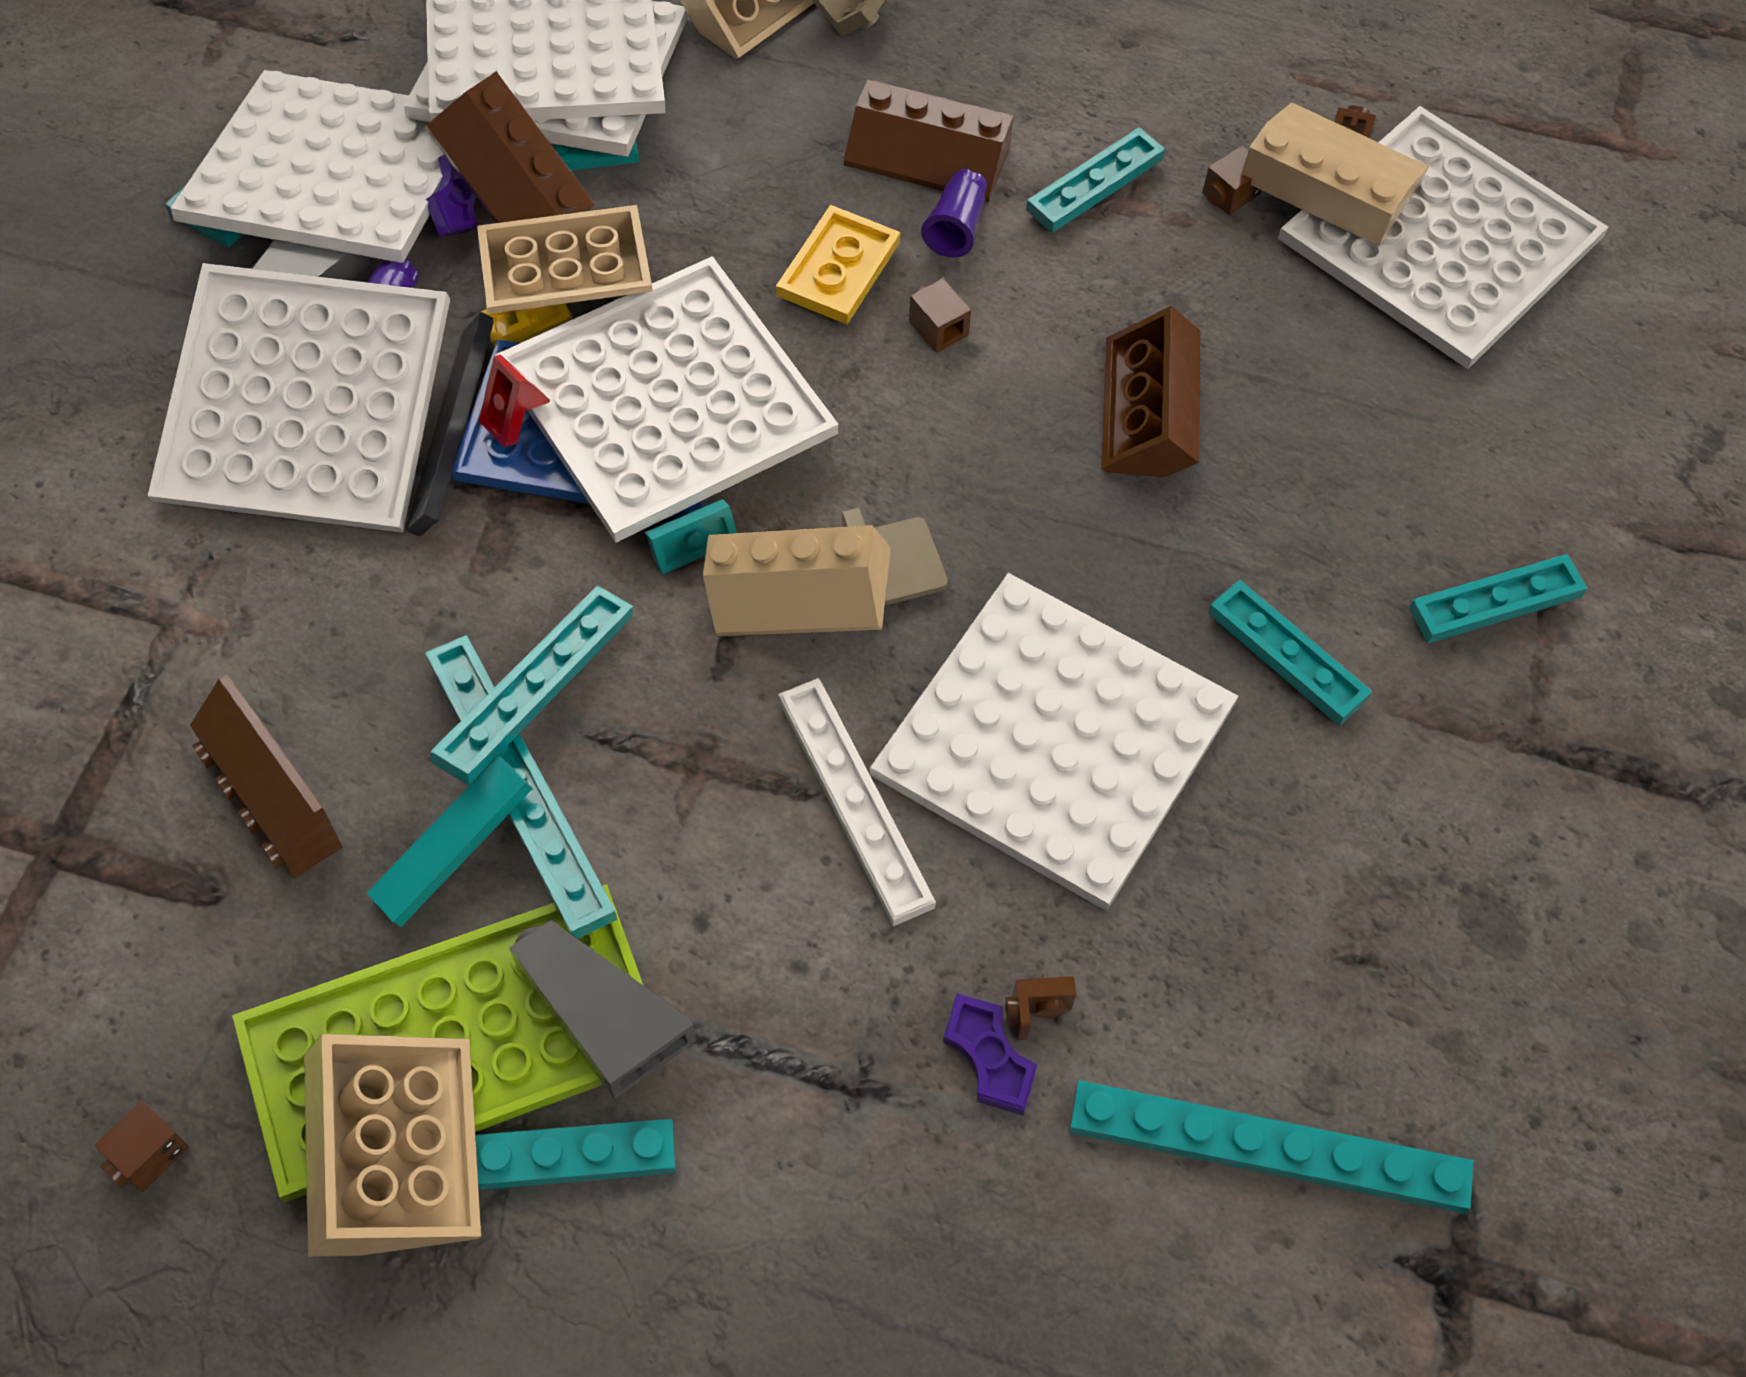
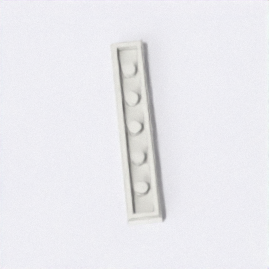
(857, 802)

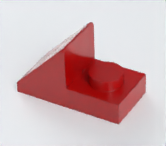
(506, 400)

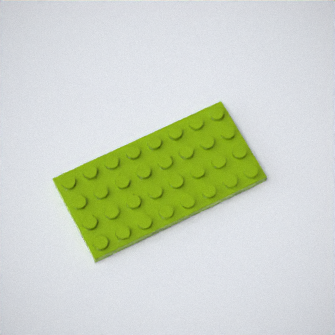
(441, 991)

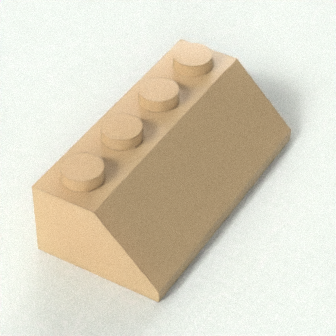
(741, 24)
(797, 580)

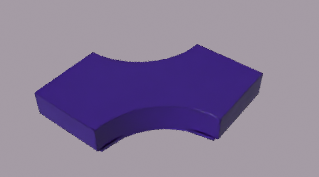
(453, 203)
(1000, 1071)

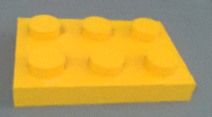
(838, 264)

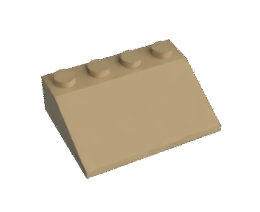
(1332, 172)
(563, 259)
(389, 1144)

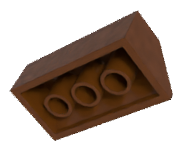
(926, 137)
(505, 155)
(1152, 397)
(263, 780)

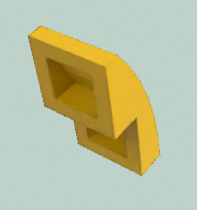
(527, 323)

